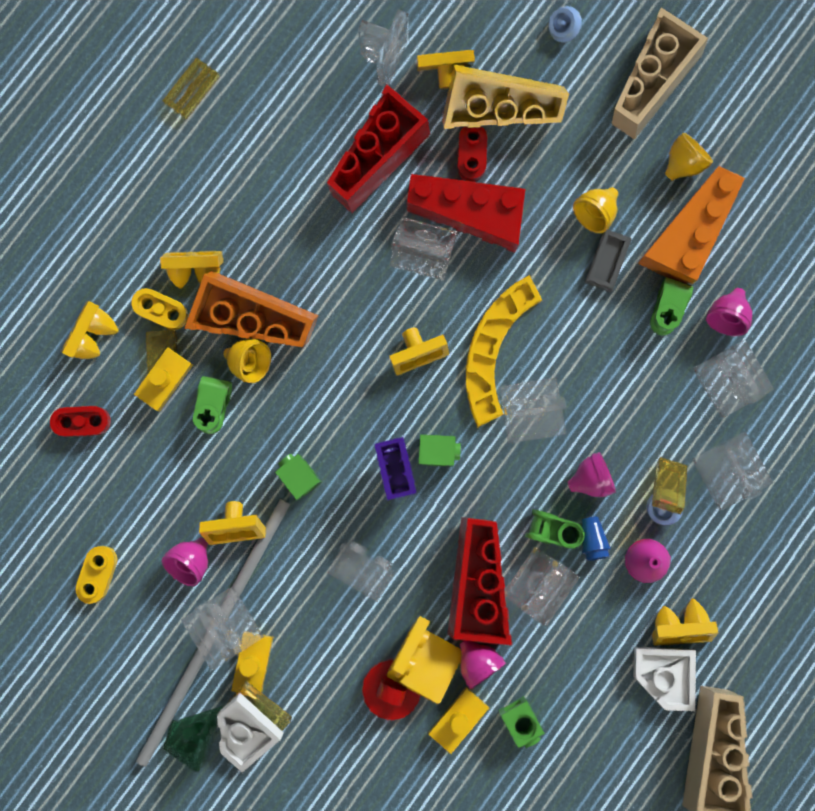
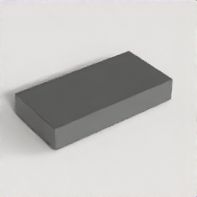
(608, 260)

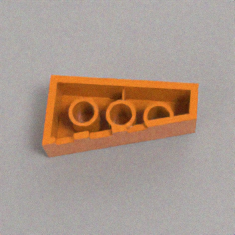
(692, 234)
(243, 311)

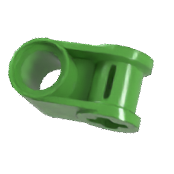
(672, 302)
(212, 398)
(552, 529)

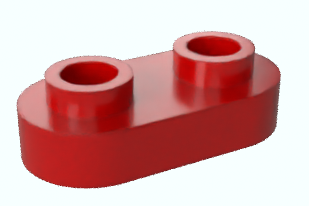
(472, 151)
(81, 421)

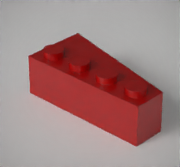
(378, 149)
(470, 207)
(478, 592)

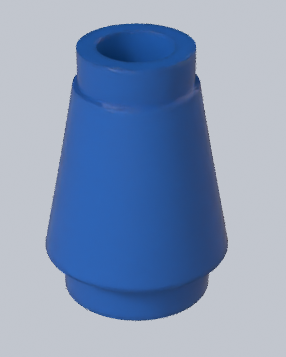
(595, 544)

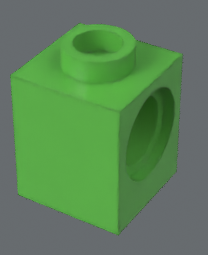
(438, 450)
(297, 475)
(515, 711)

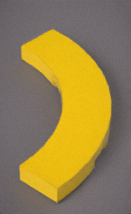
(486, 345)

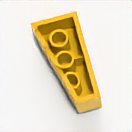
(500, 100)

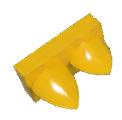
(179, 265)
(91, 320)
(695, 629)

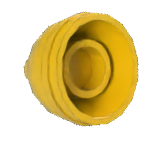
(687, 158)
(596, 209)
(248, 360)

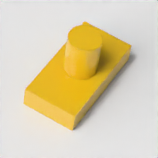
(444, 63)
(418, 352)
(163, 379)
(233, 527)
(253, 664)
(458, 720)

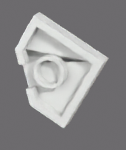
(667, 676)
(245, 732)

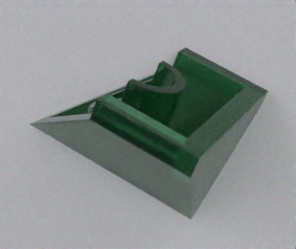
(193, 738)

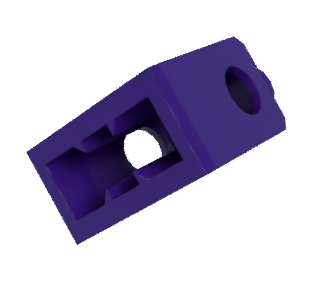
(395, 468)

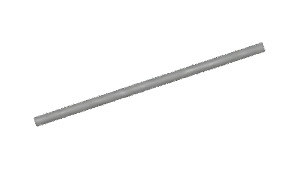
(197, 660)

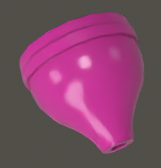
(730, 314)
(592, 477)
(647, 560)
(187, 561)
(478, 662)

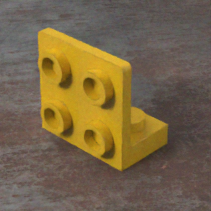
(425, 662)

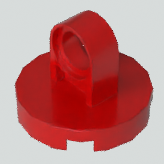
(385, 696)

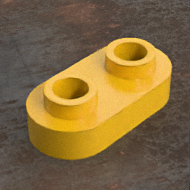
(160, 310)
(96, 575)

